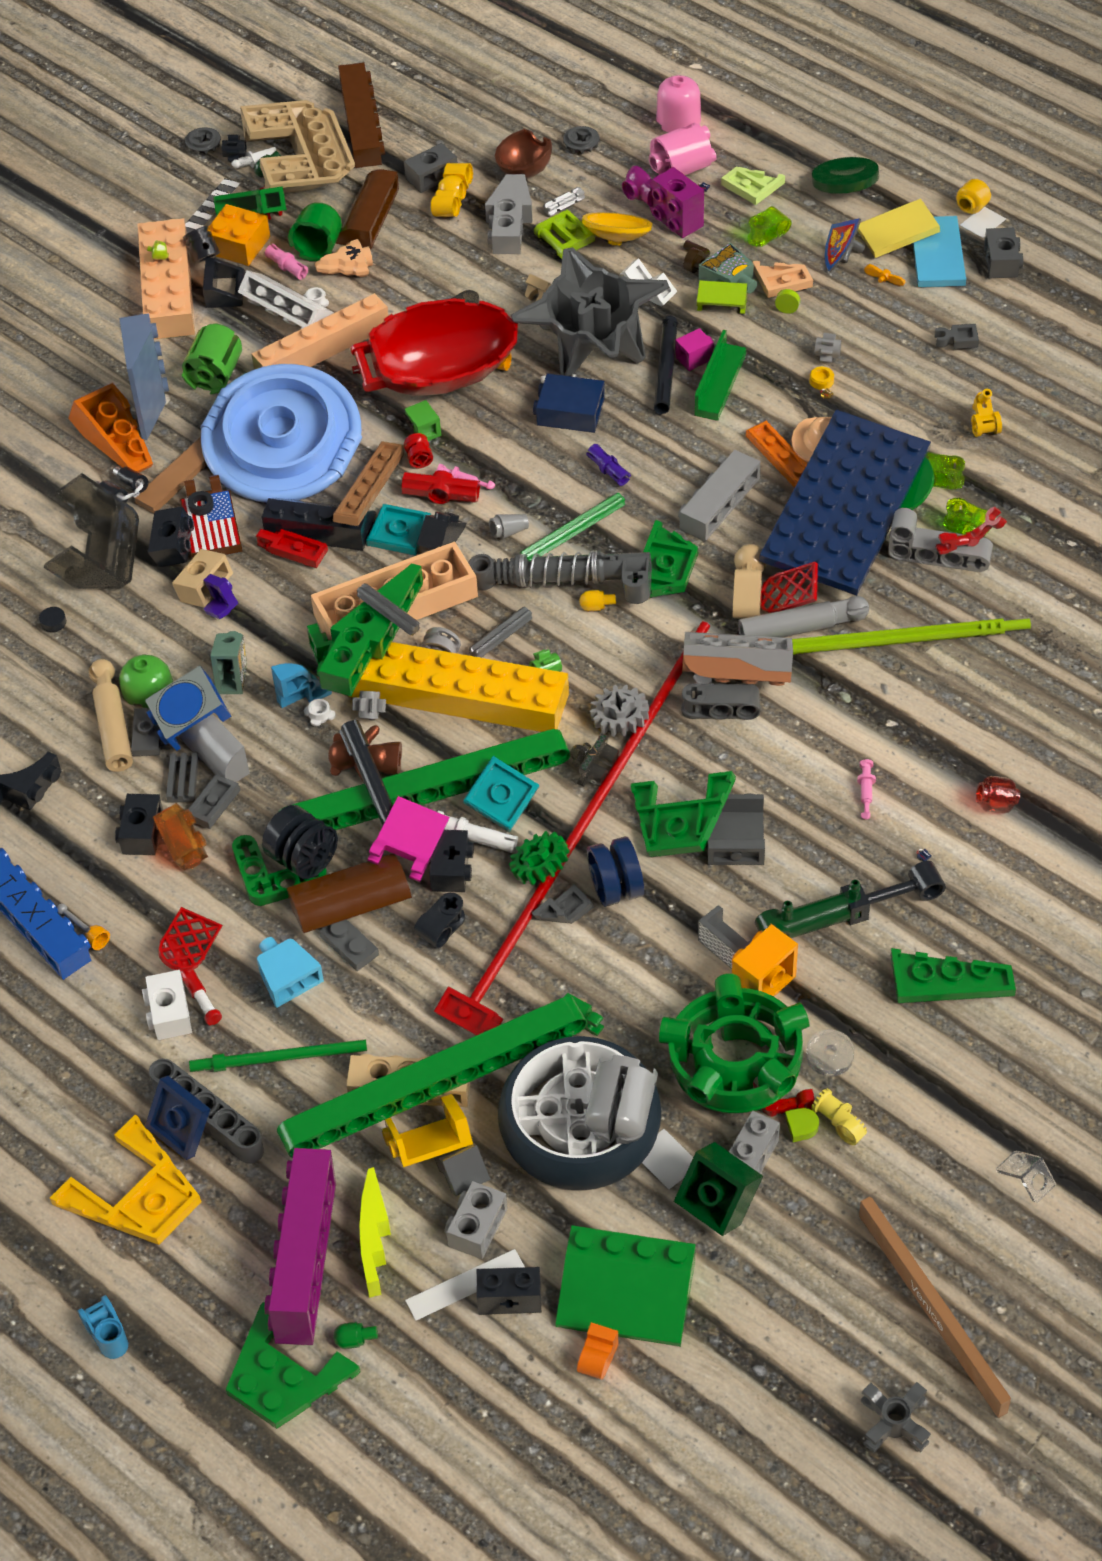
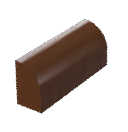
(370, 208)
(348, 893)

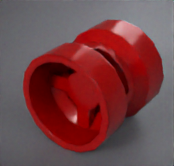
(418, 450)

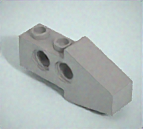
(506, 212)

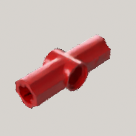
(440, 487)

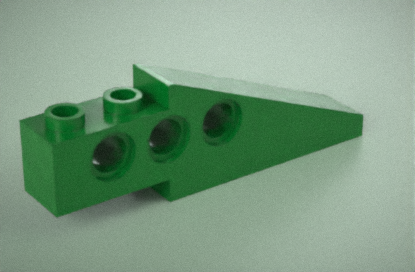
(366, 634)

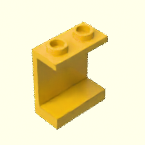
(430, 1139)

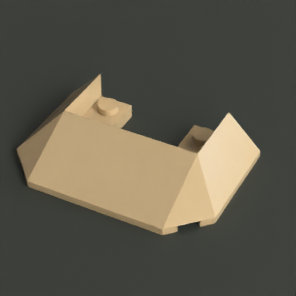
(316, 139)

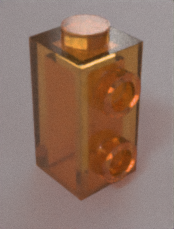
(181, 837)

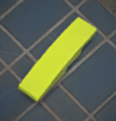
(372, 1226)

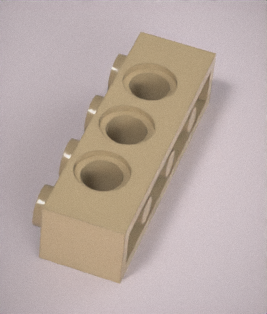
(367, 1067)

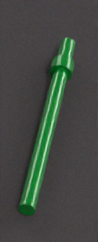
(220, 1062)

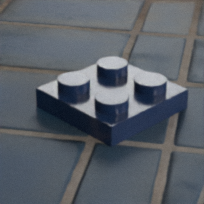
(177, 1117)

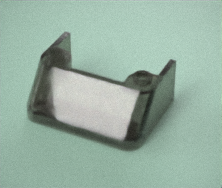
(110, 540)

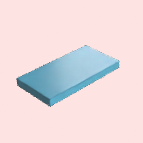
(940, 256)

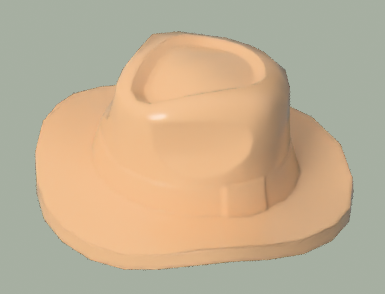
(807, 436)

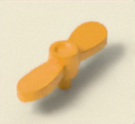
(884, 275)

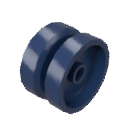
(615, 871)

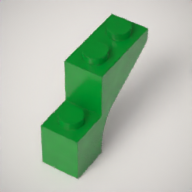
(258, 201)

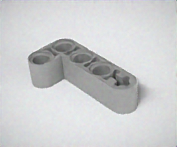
(919, 544)

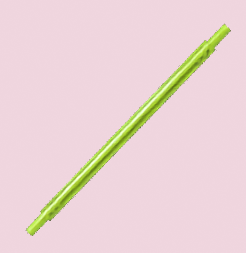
(908, 635)

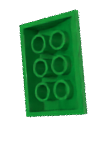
(626, 1285)

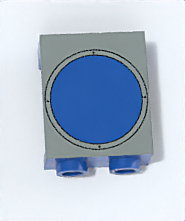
(185, 705)

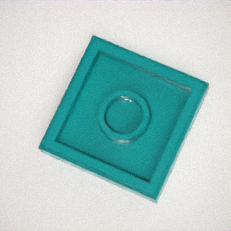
(397, 529)
(501, 794)

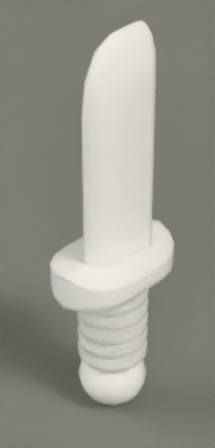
(251, 159)

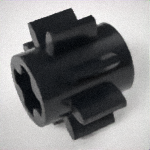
(234, 147)

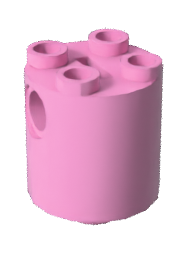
(684, 148)

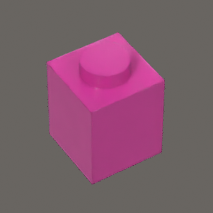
(694, 349)

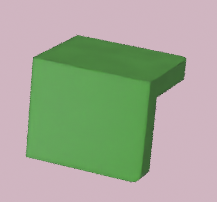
(424, 419)

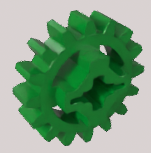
(539, 858)

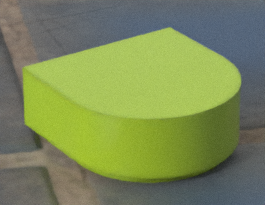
(802, 1123)

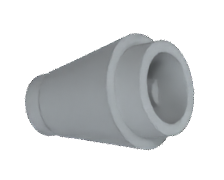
(507, 524)

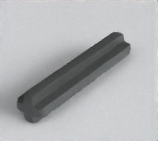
(388, 609)
(500, 632)

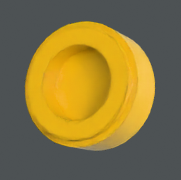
(821, 378)

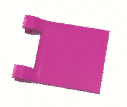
(411, 834)

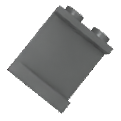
(739, 832)

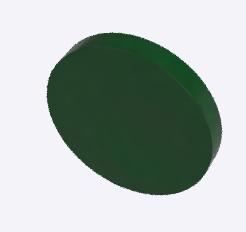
(845, 175)

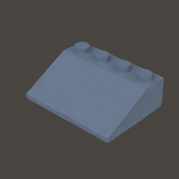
(144, 370)

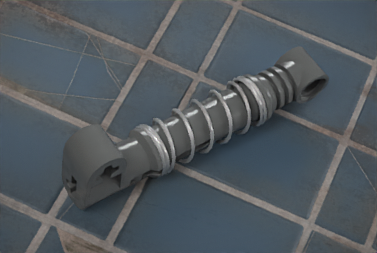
(568, 568)

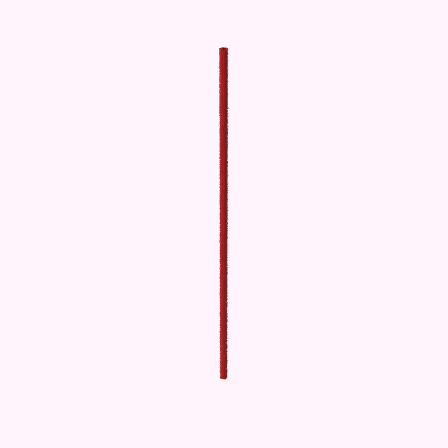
(581, 827)

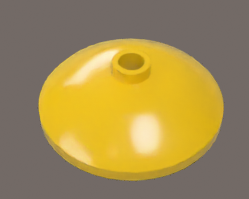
(616, 226)

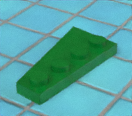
(939, 979)

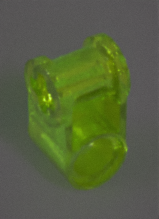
(767, 226)
(944, 470)
(963, 519)

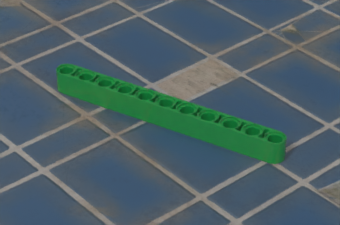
(440, 778)
(431, 1076)

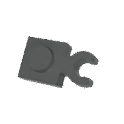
(960, 336)

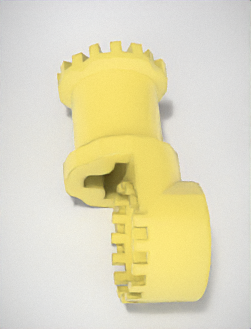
(839, 1113)

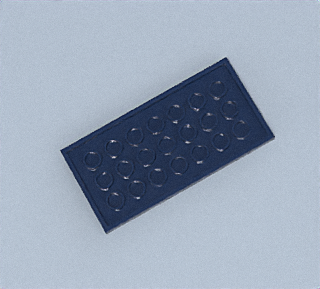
(846, 501)

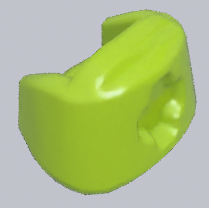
(159, 250)

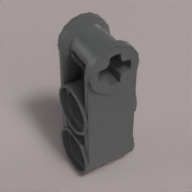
(721, 701)

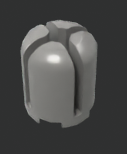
(620, 1095)

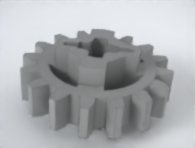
(632, 711)

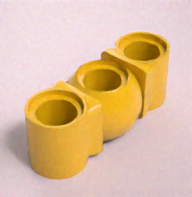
(452, 190)

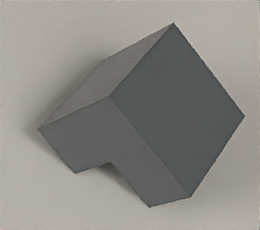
(462, 1168)

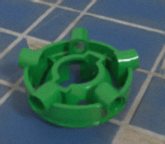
(736, 1011)

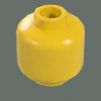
(973, 196)

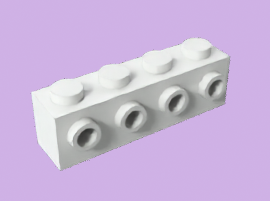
(281, 300)

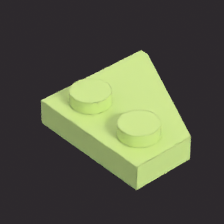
(751, 184)

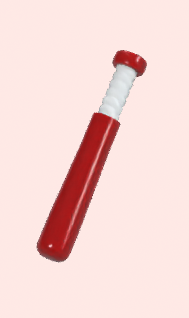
(195, 987)

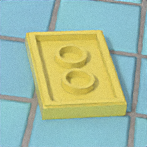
(898, 228)

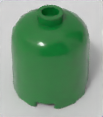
(315, 231)

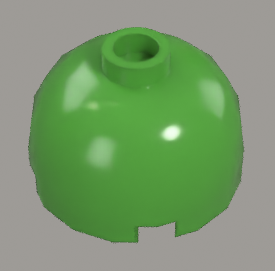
(142, 678)

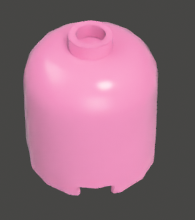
(678, 103)

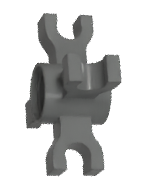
(886, 1427)

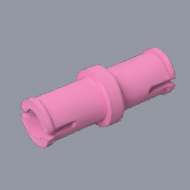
(286, 261)

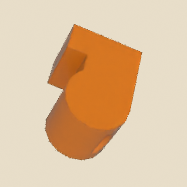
(598, 1351)

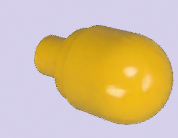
(596, 600)

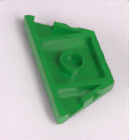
(670, 559)

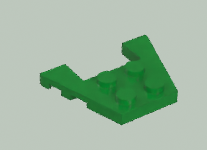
(680, 825)
(275, 1384)

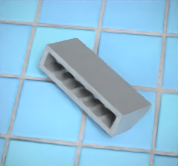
(217, 748)

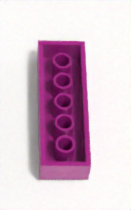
(301, 1247)

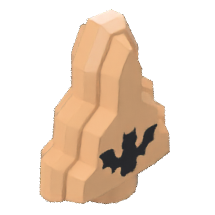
(347, 260)

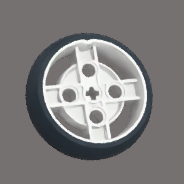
(582, 1166)

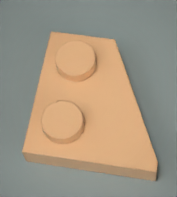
(782, 277)

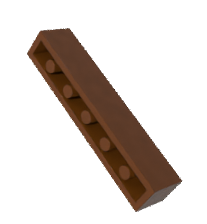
(361, 115)

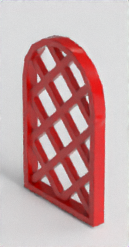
(813, 567)
(196, 918)

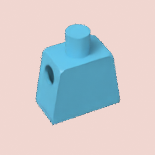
(287, 970)

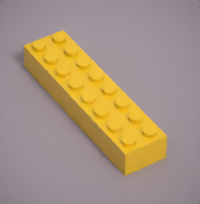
(468, 687)

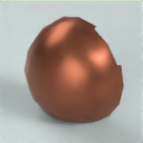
(523, 154)

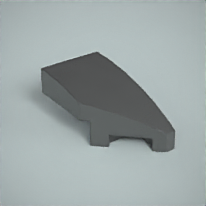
(565, 908)

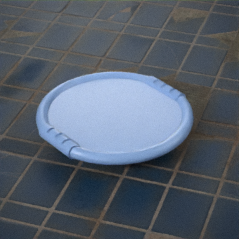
(281, 432)

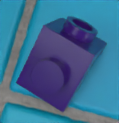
(222, 595)

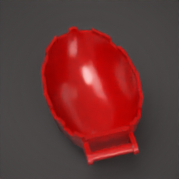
(436, 347)

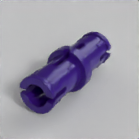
(608, 464)

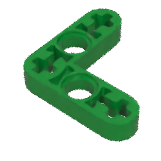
(262, 879)

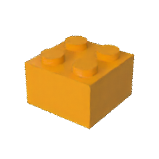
(239, 234)
(767, 961)

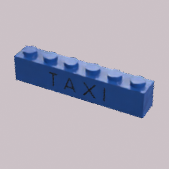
(40, 921)

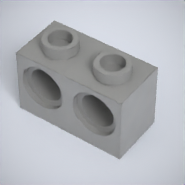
(756, 1141)
(482, 1221)

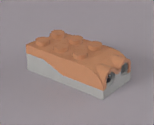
(738, 657)

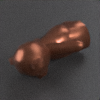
(385, 755)

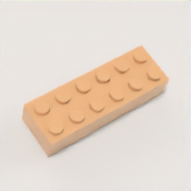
(166, 282)
(446, 583)

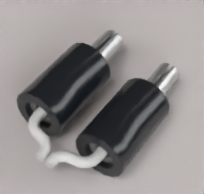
(128, 478)

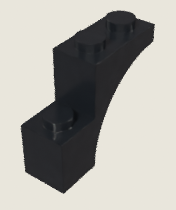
(30, 784)

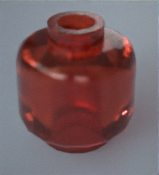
(997, 794)

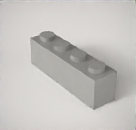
(719, 495)

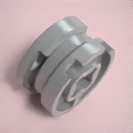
(435, 640)

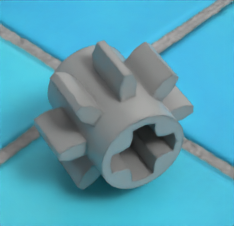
(827, 347)
(369, 704)

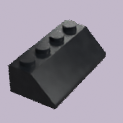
(315, 522)

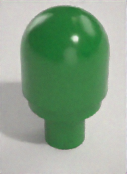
(353, 1335)

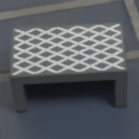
(719, 936)

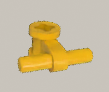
(985, 419)

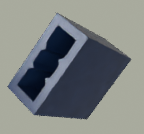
(569, 403)

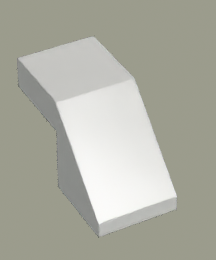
(637, 271)

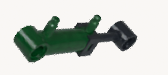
(850, 903)

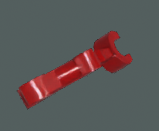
(951, 541)
(803, 1099)

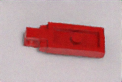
(292, 546)
(466, 1012)

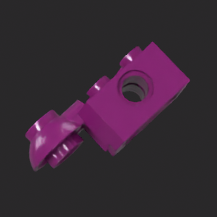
(670, 196)

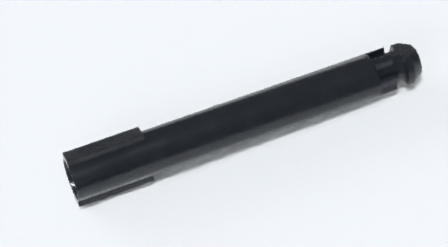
(665, 365)
(358, 748)

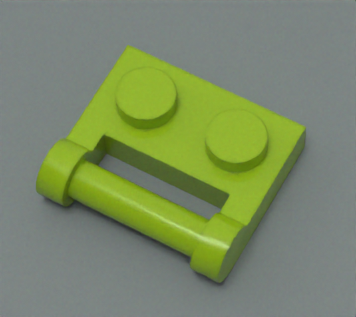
(567, 227)

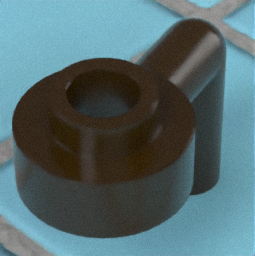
(695, 256)

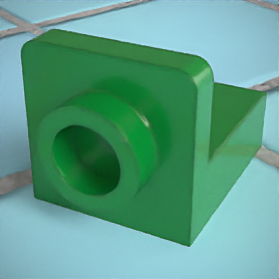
(318, 642)

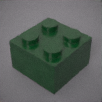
(718, 1188)

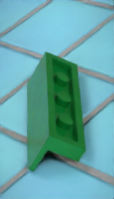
(718, 378)

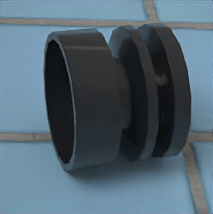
(299, 841)

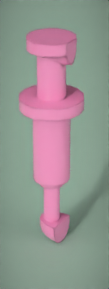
(458, 474)
(866, 781)

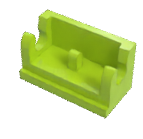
(722, 294)

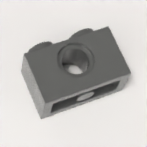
(427, 167)
(1002, 252)

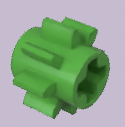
(547, 661)

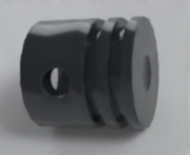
(201, 244)

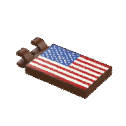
(217, 529)

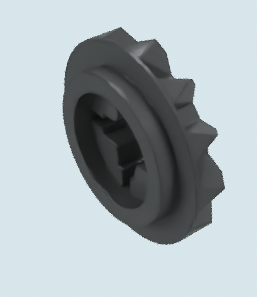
(582, 133)
(195, 139)

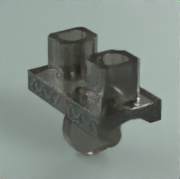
(590, 759)

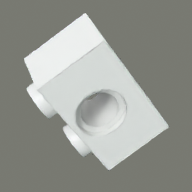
(170, 1019)

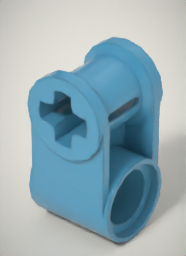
(102, 1324)

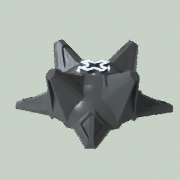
(591, 312)

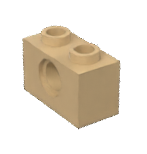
(190, 583)

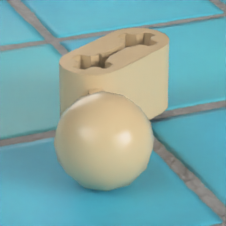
(747, 582)

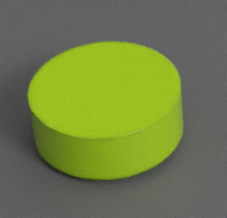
(787, 301)

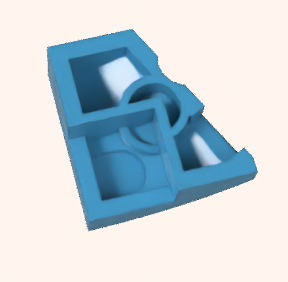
(294, 683)

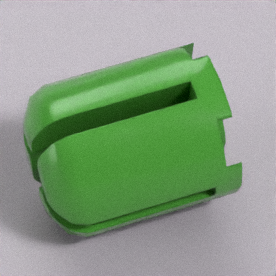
(211, 358)

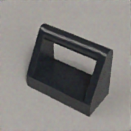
(218, 269)

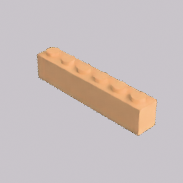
(325, 336)

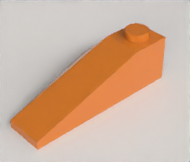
(108, 424)

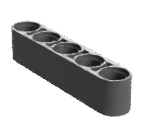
(219, 1116)

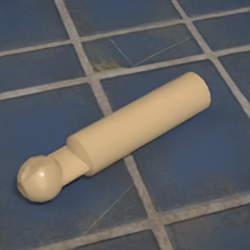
(110, 717)

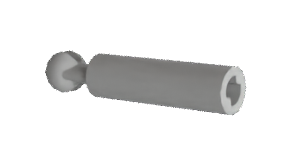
(805, 618)

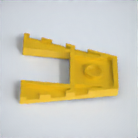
(151, 1206)

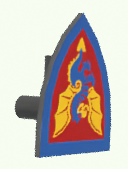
(841, 242)

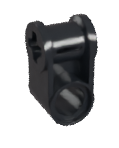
(441, 920)

